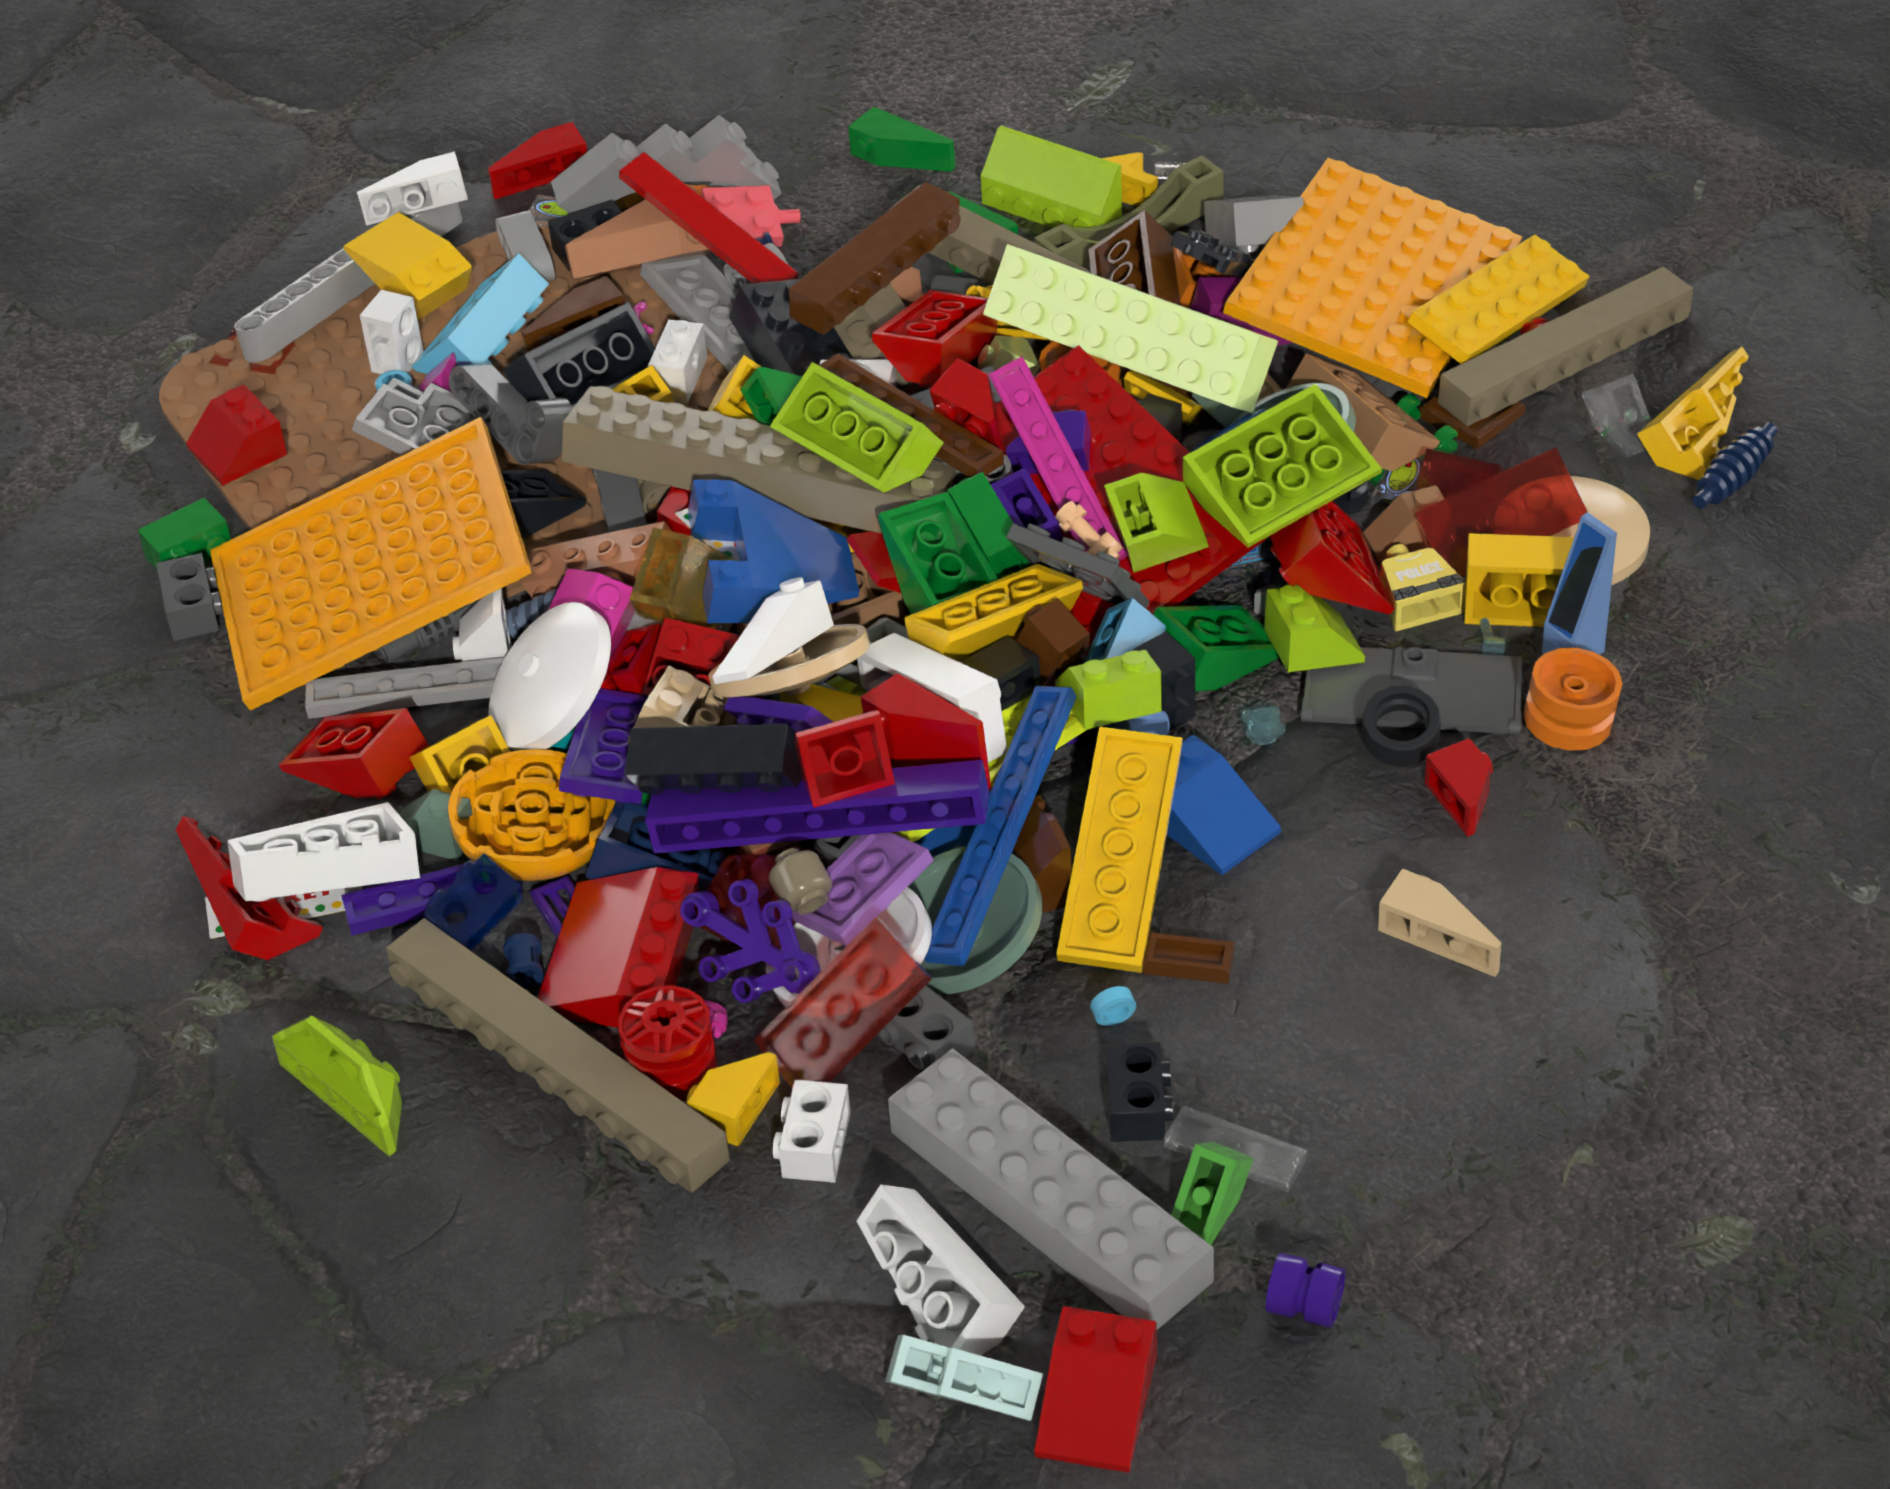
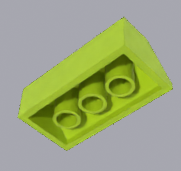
(1050, 182)
(856, 430)

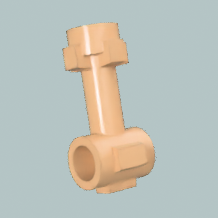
(1072, 518)

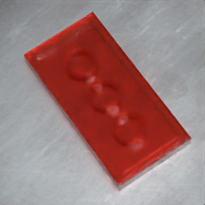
(1523, 500)
(844, 1006)

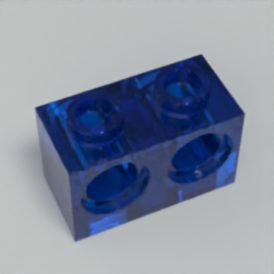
(482, 910)

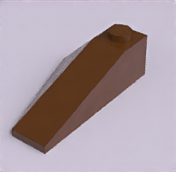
(1046, 855)

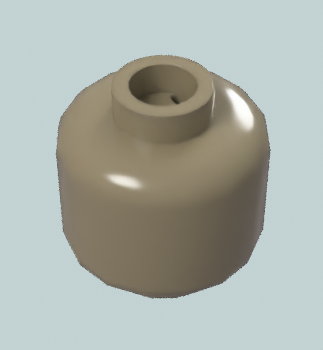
(800, 880)

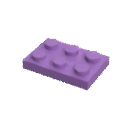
(865, 884)

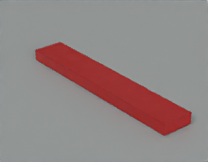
(704, 221)

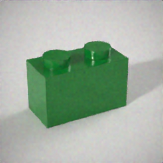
(184, 533)

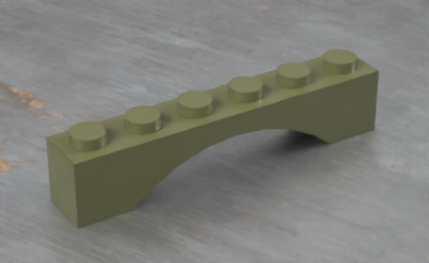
(1172, 206)

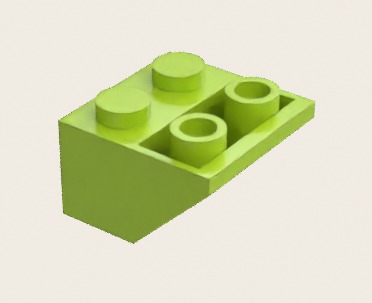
(1154, 519)

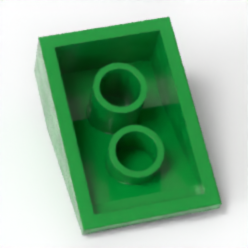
(933, 552)
(1222, 640)

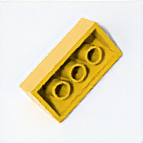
(989, 612)

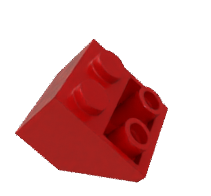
(968, 400)
(688, 649)

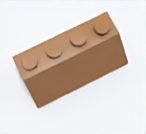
(1380, 423)

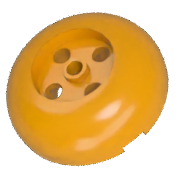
(525, 818)

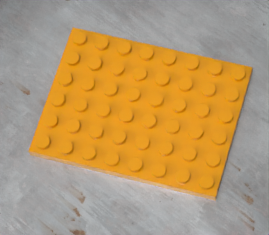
(1358, 268)
(368, 563)

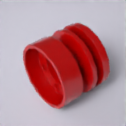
(668, 1037)

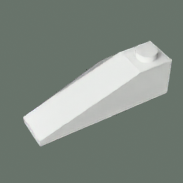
(778, 628)

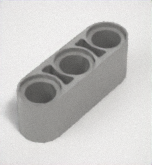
(521, 235)

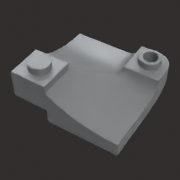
(409, 418)

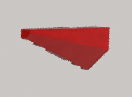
(250, 927)

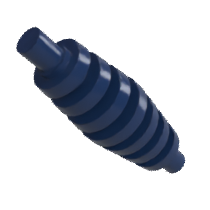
(1734, 465)

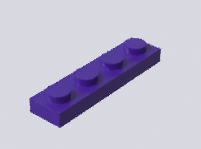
(398, 900)

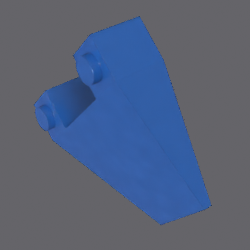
(771, 549)

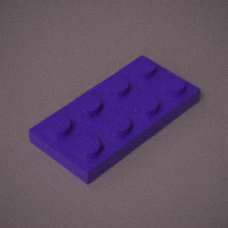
(600, 749)

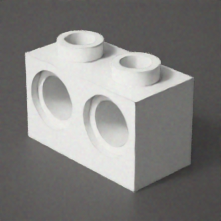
(391, 332)
(813, 1131)

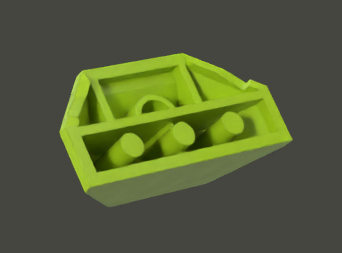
(344, 1077)

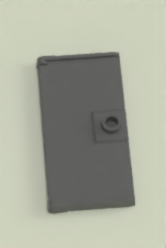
(1468, 688)

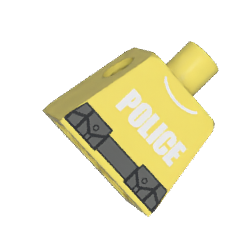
(1421, 587)

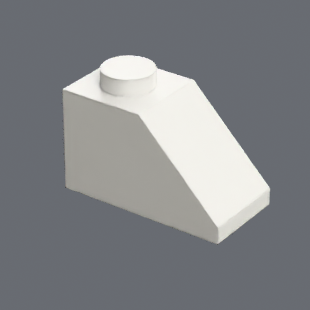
(483, 631)

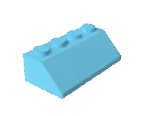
(487, 317)

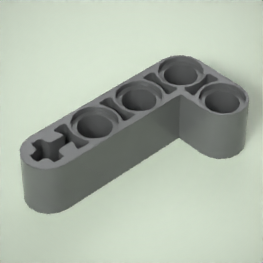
(525, 429)
(619, 500)

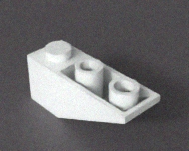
(414, 189)

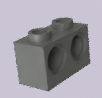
(188, 596)
(929, 1030)

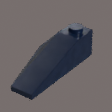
(627, 848)

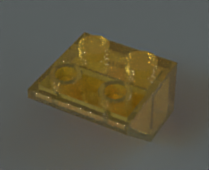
(673, 578)

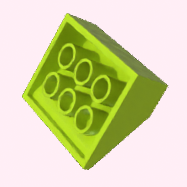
(1278, 467)

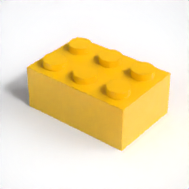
(1513, 577)

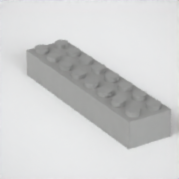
(1051, 1190)

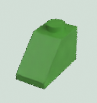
(1211, 1188)

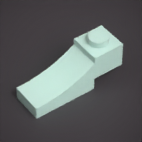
(964, 1377)

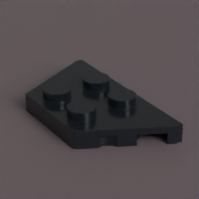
(1205, 248)

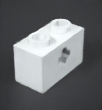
(680, 357)

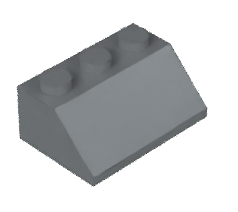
(1249, 219)

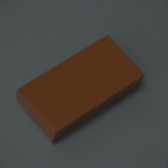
(1189, 957)

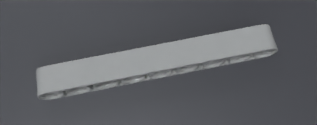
(319, 294)

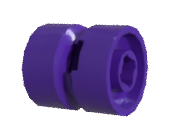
(1305, 1290)

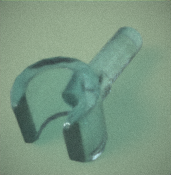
(1491, 644)

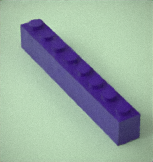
(918, 800)

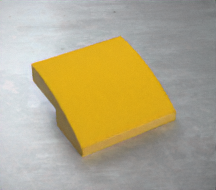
(1141, 385)

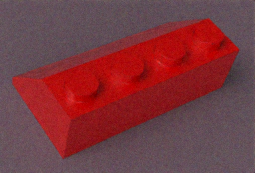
(934, 333)

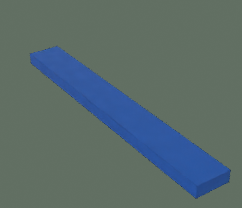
(1006, 813)

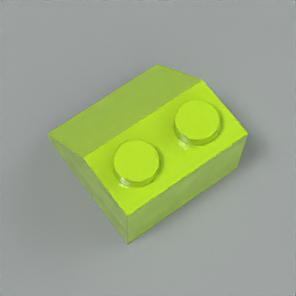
(1308, 631)
(1114, 689)

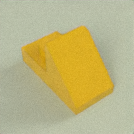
(1136, 184)

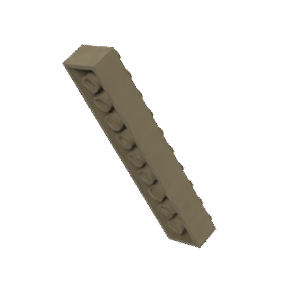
(685, 444)

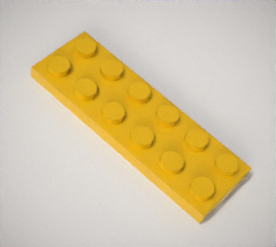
(1498, 299)
(1120, 850)

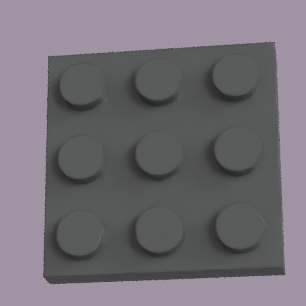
(1098, 573)

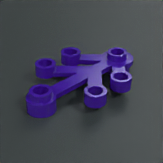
(754, 941)

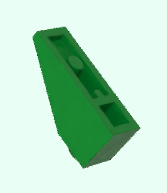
(899, 143)

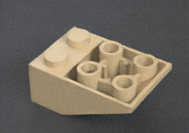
(683, 702)

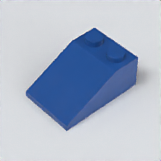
(1215, 810)

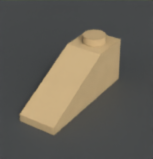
(1435, 920)

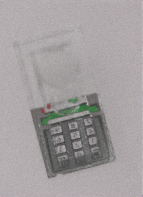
(1618, 413)

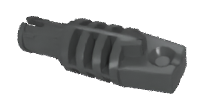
(425, 635)

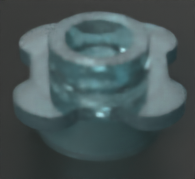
(1263, 725)

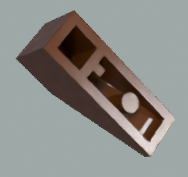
(573, 311)

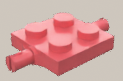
(752, 209)

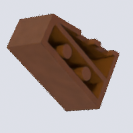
(1055, 638)

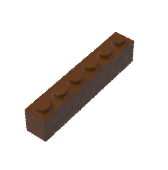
(874, 258)

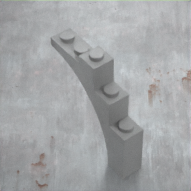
(711, 155)

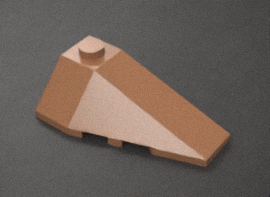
(628, 241)

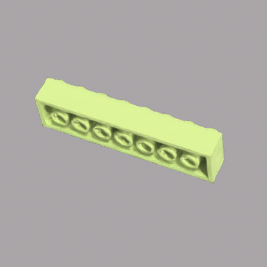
(1131, 328)

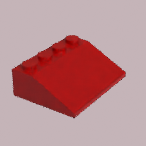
(1331, 559)
(618, 942)

